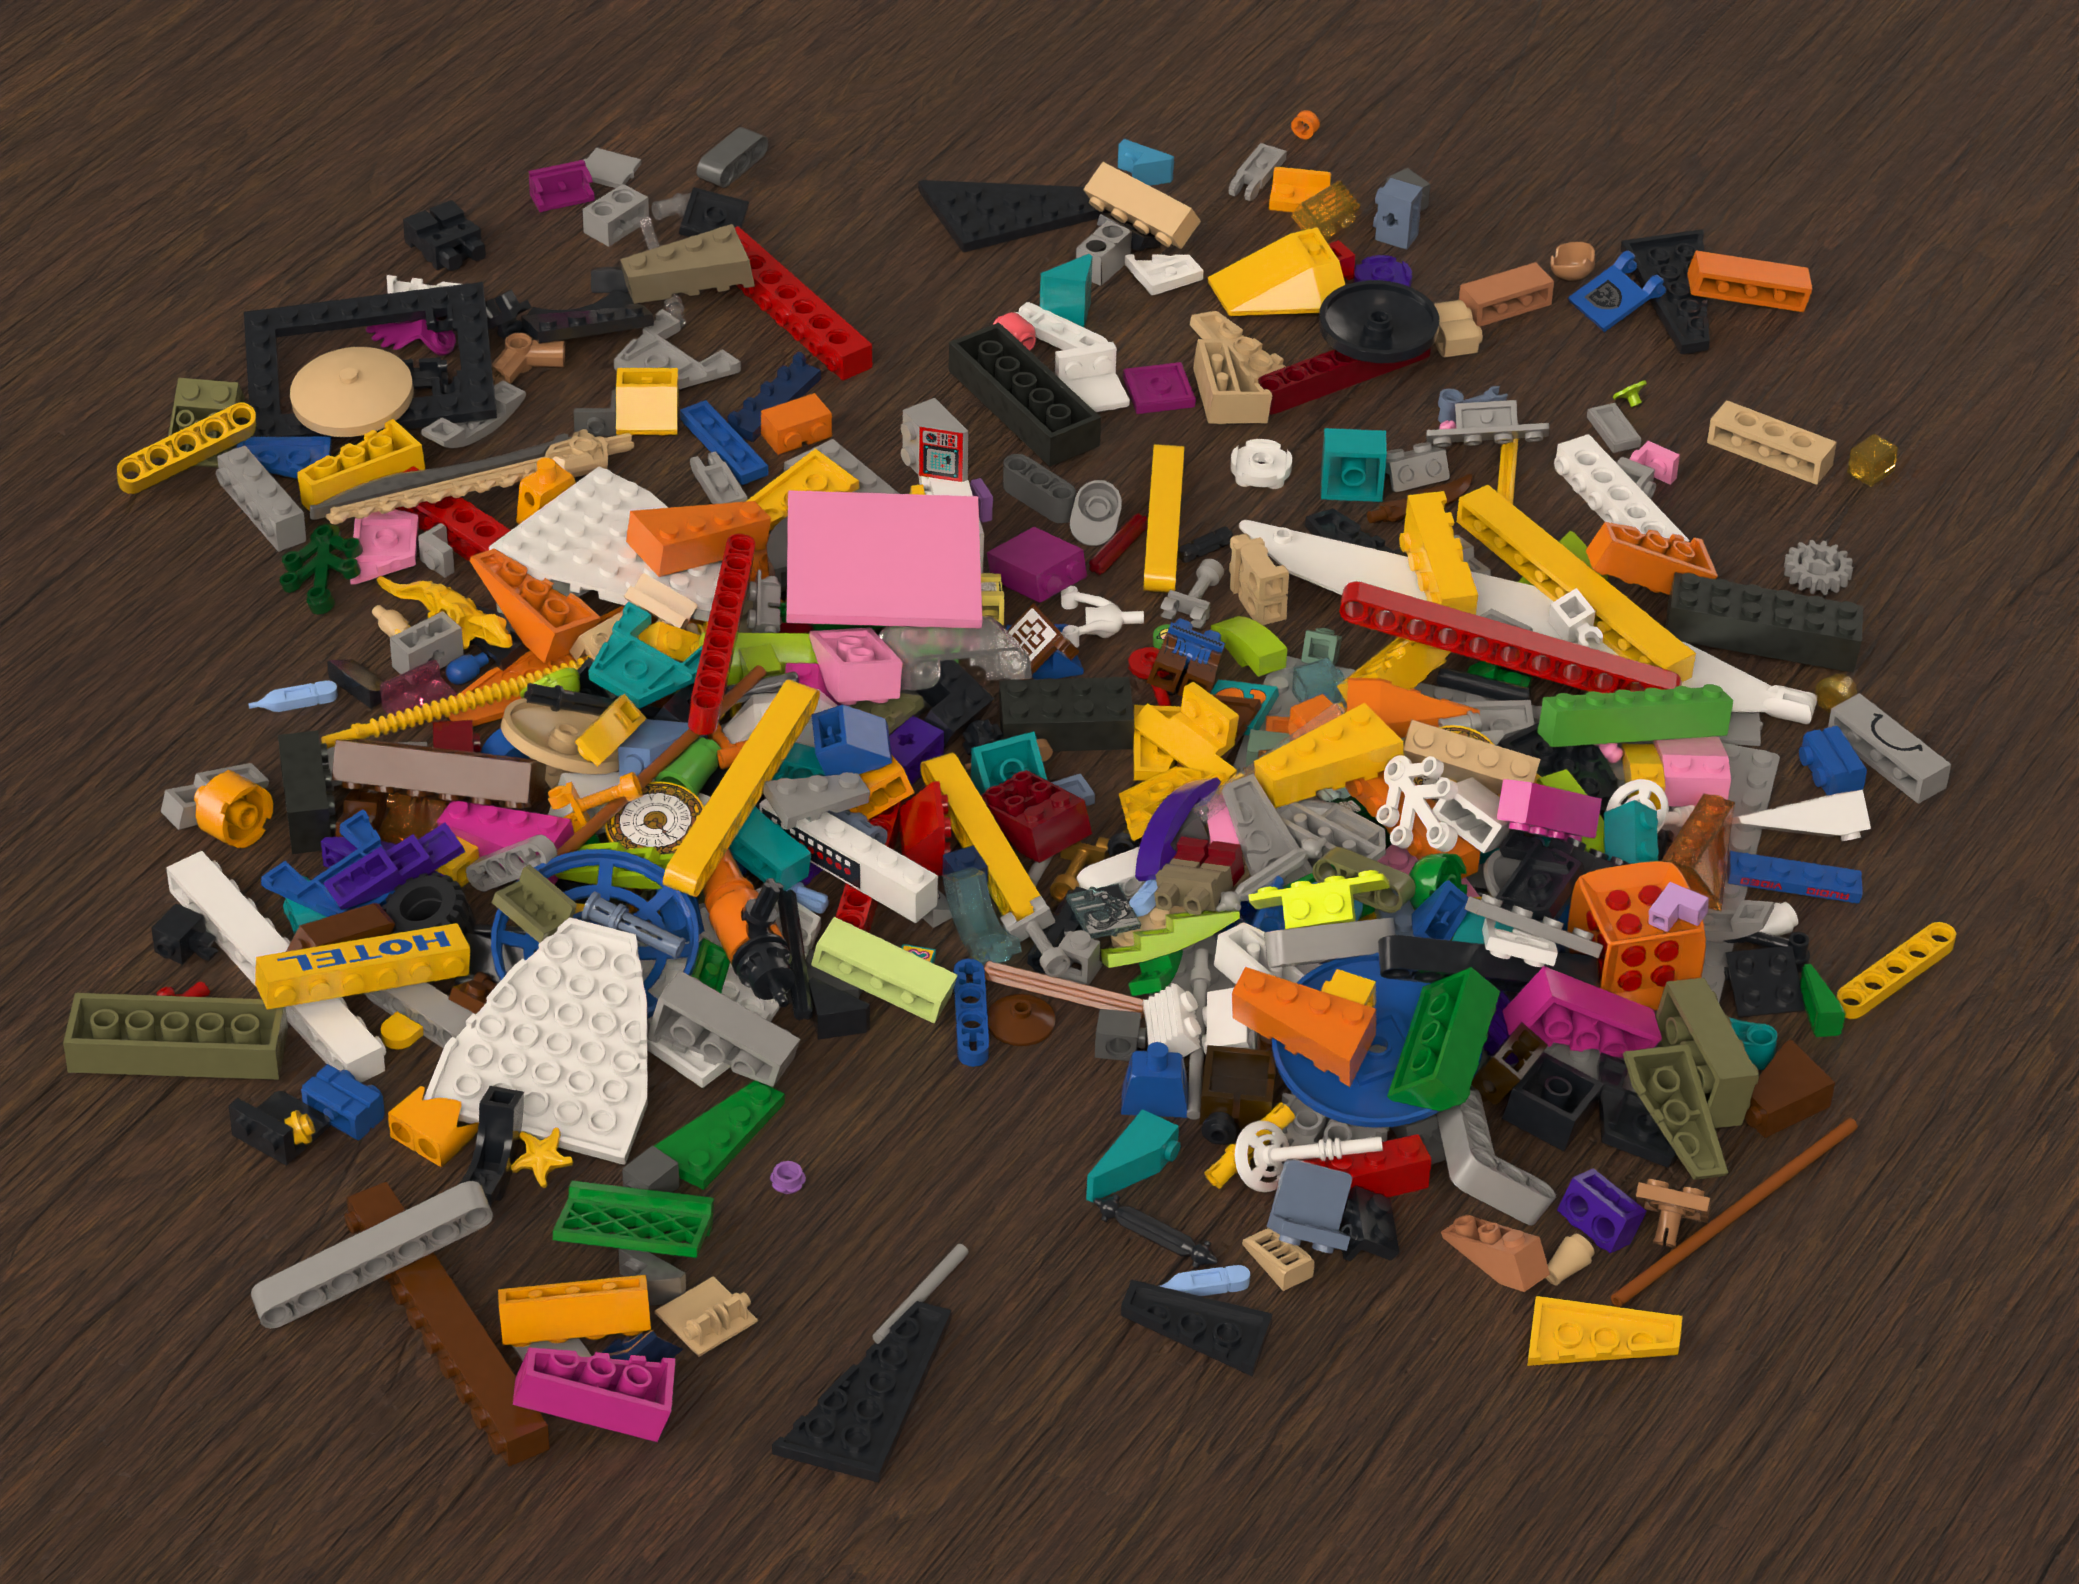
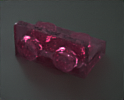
(414, 688)

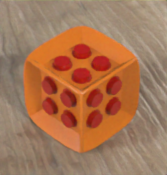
(1636, 955)

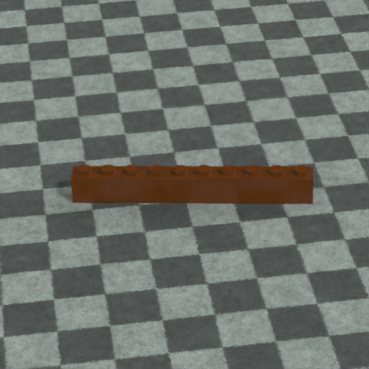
(456, 1338)

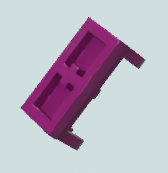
(560, 186)

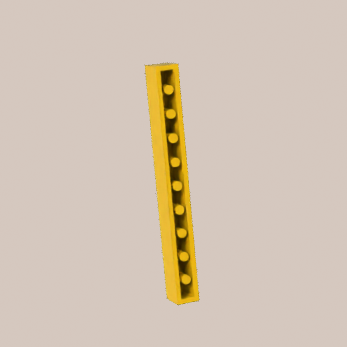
(1558, 571)

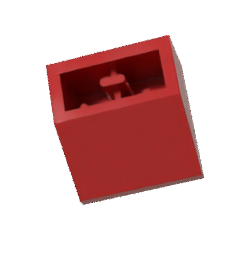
(925, 828)

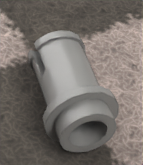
(1471, 720)

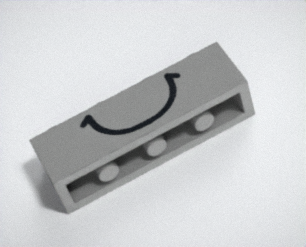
(1891, 748)

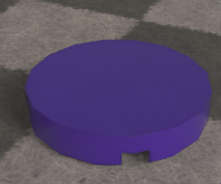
(1384, 269)

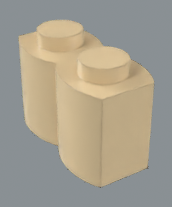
(1457, 330)

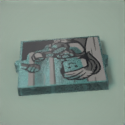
(1103, 911)

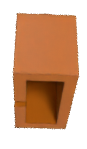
(796, 422)

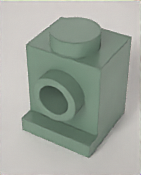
(1321, 645)

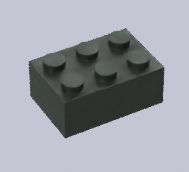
(305, 790)

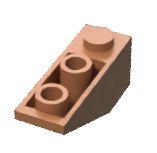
(1500, 1251)

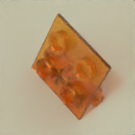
(410, 817)

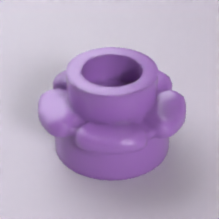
(787, 1177)

